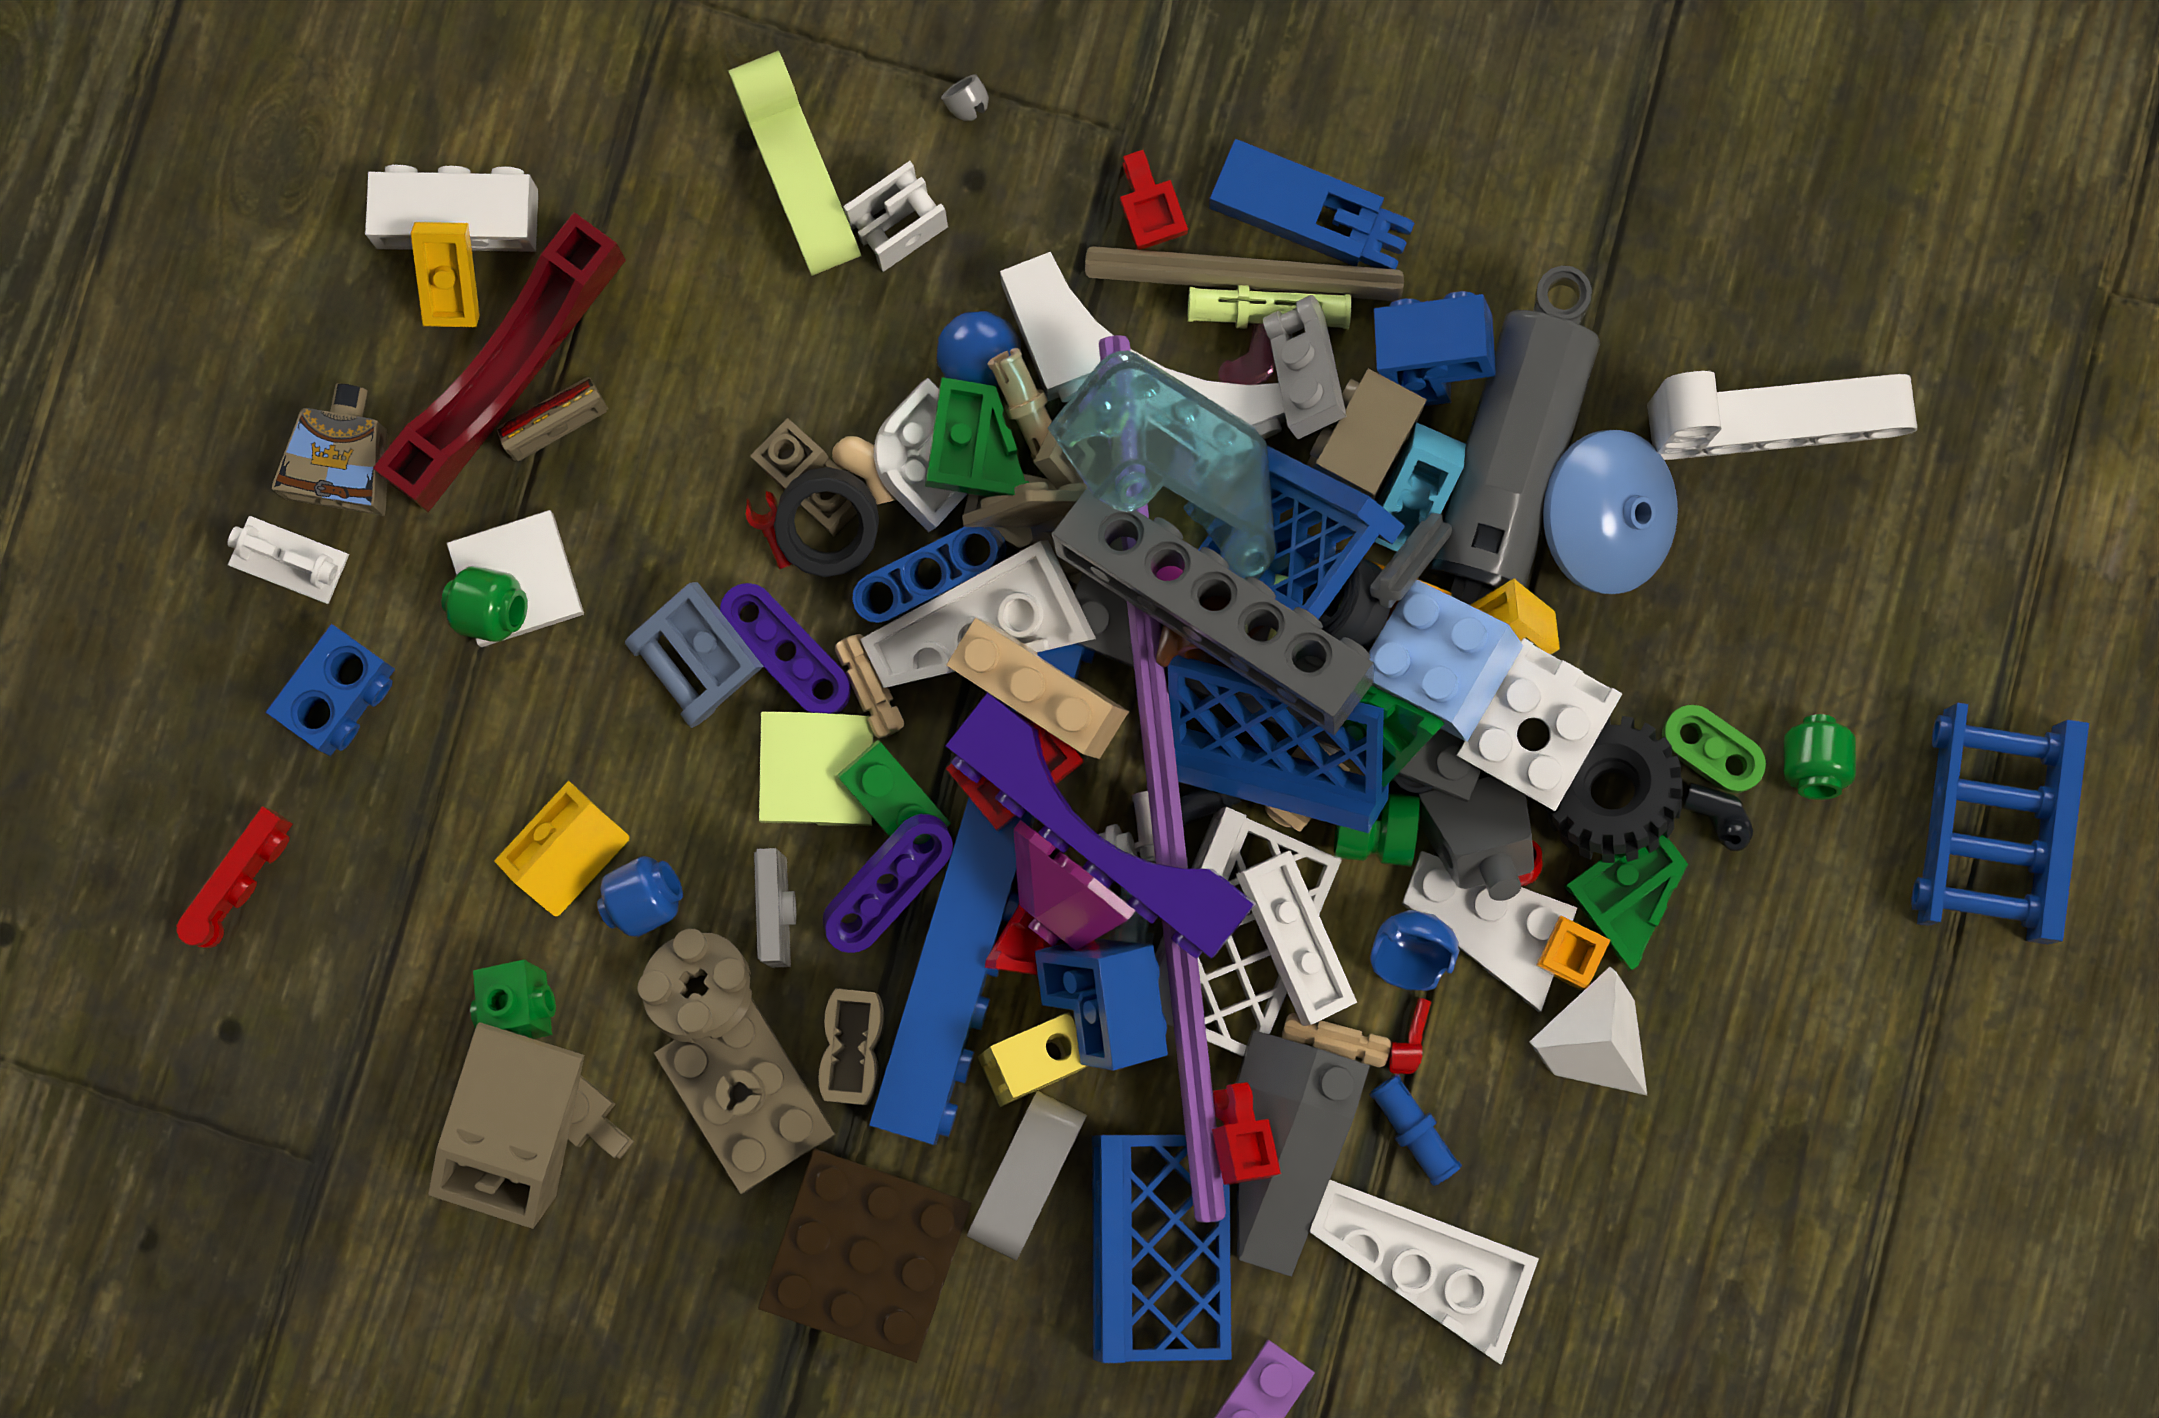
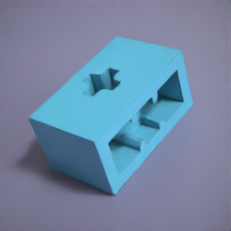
(1421, 479)

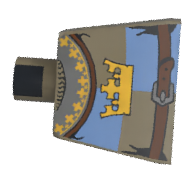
(334, 456)

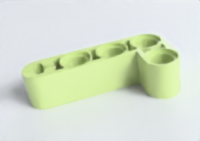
(794, 163)

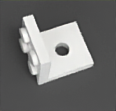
(1561, 697)

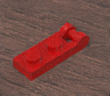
(234, 879)

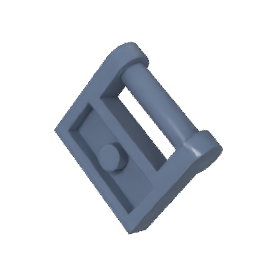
(704, 643)

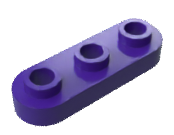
(772, 630)
(882, 903)

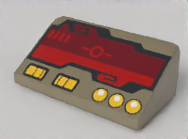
(551, 419)

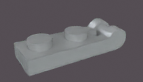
(1305, 367)

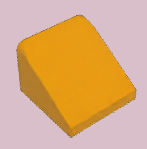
(1573, 953)

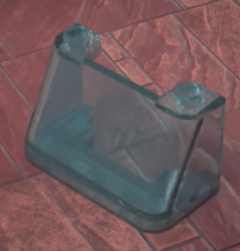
(1147, 430)

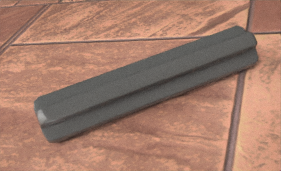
(1410, 560)

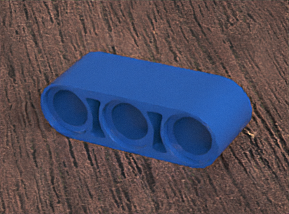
(904, 579)

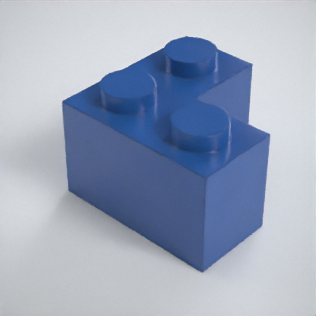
(1435, 343)
(1112, 997)

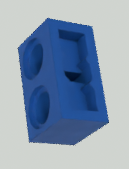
(320, 681)

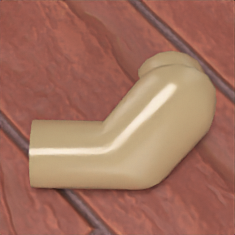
(858, 457)

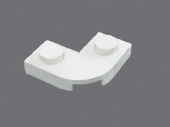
(903, 458)

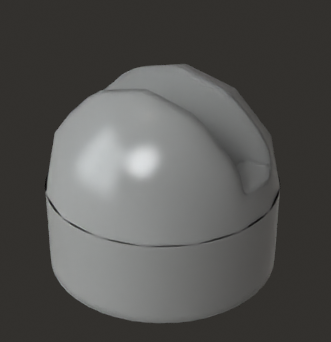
(966, 96)

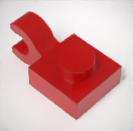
(1150, 209)
(1242, 1143)

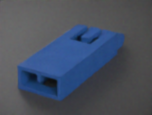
(1289, 199)

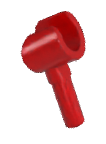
(766, 524)
(1406, 1057)

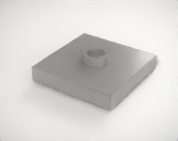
(773, 908)

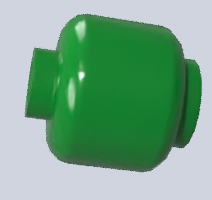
(484, 604)
(1819, 757)

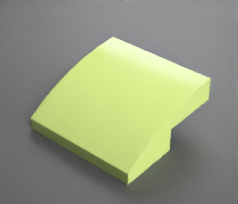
(801, 764)

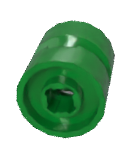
(1390, 838)

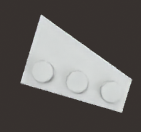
(1497, 934)

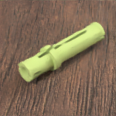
(1248, 306)

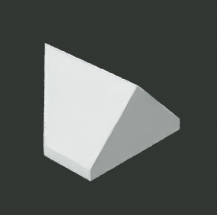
(1596, 1038)

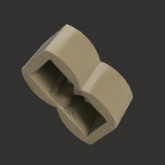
(853, 1030)

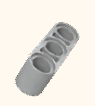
(1026, 1175)

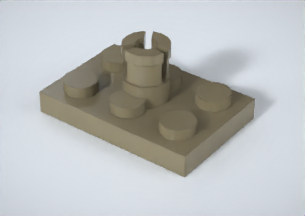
(746, 1099)

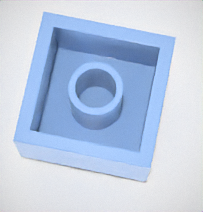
(1443, 657)

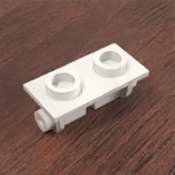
(286, 559)

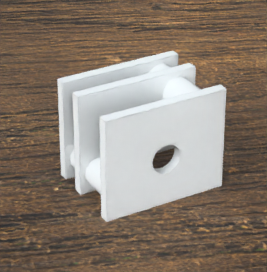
(900, 196)

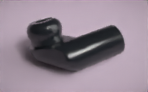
(1725, 813)

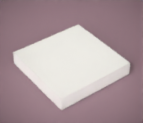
(535, 557)

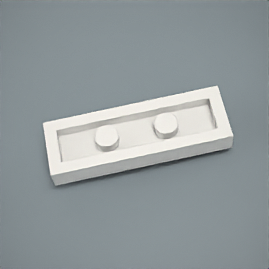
(1296, 938)

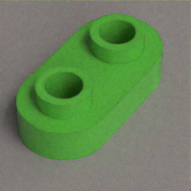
(1714, 745)

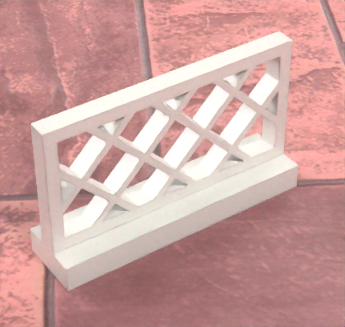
(1220, 852)

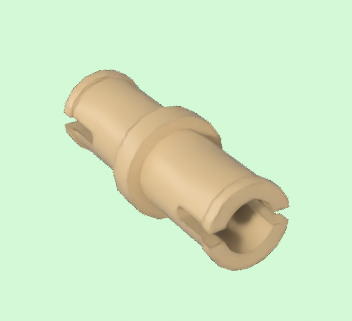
(1023, 399)

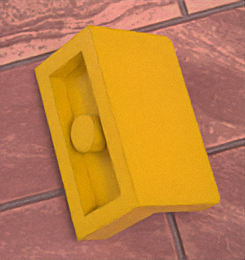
(562, 849)

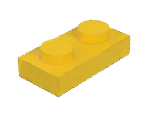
(445, 274)

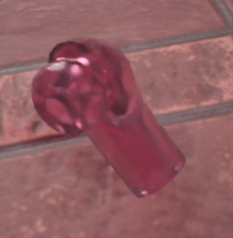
(1252, 367)

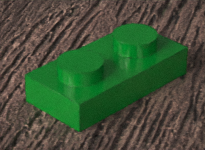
(887, 790)

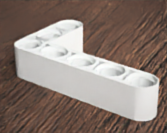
(1697, 421)

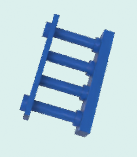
(2054, 804)

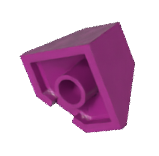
(1061, 894)

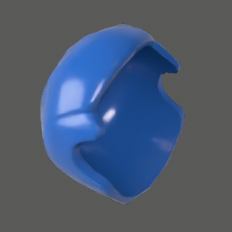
(971, 343)
(1414, 950)

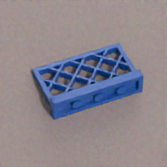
(1342, 514)
(1269, 772)
(1114, 1258)

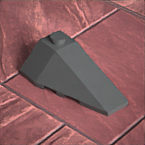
(1310, 1111)

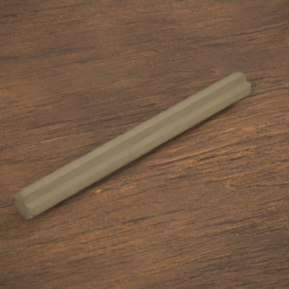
(1235, 271)

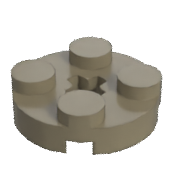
(699, 1016)

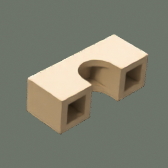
(1037, 688)

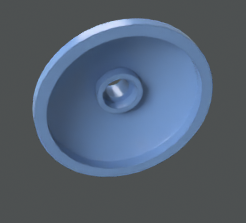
(1610, 511)

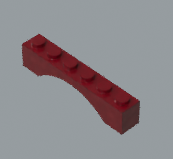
(456, 424)

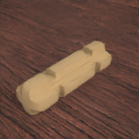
(868, 688)
(1338, 1040)

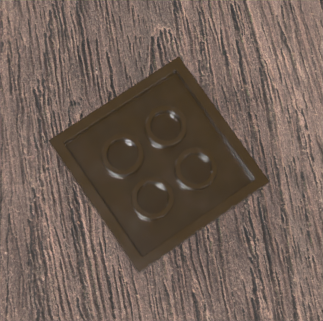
(864, 1255)

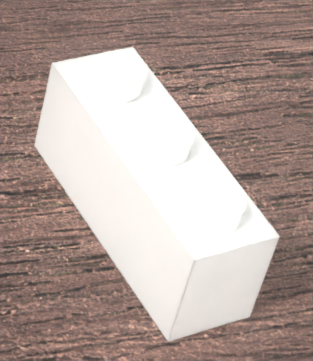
(496, 206)

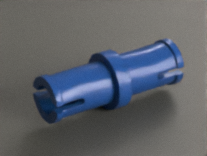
(1415, 1130)

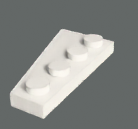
(1019, 595)
(1441, 1269)

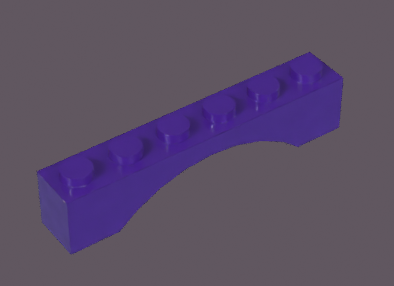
(1010, 755)

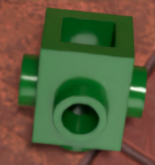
(514, 999)

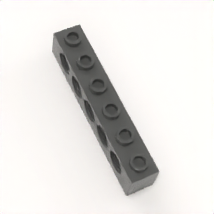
(1320, 696)

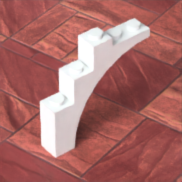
(1066, 348)

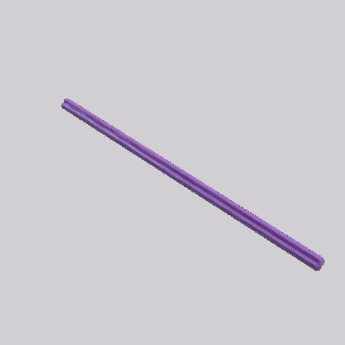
(1171, 851)

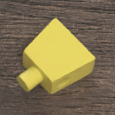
(1022, 1062)

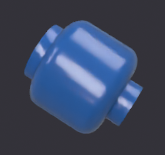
(640, 896)

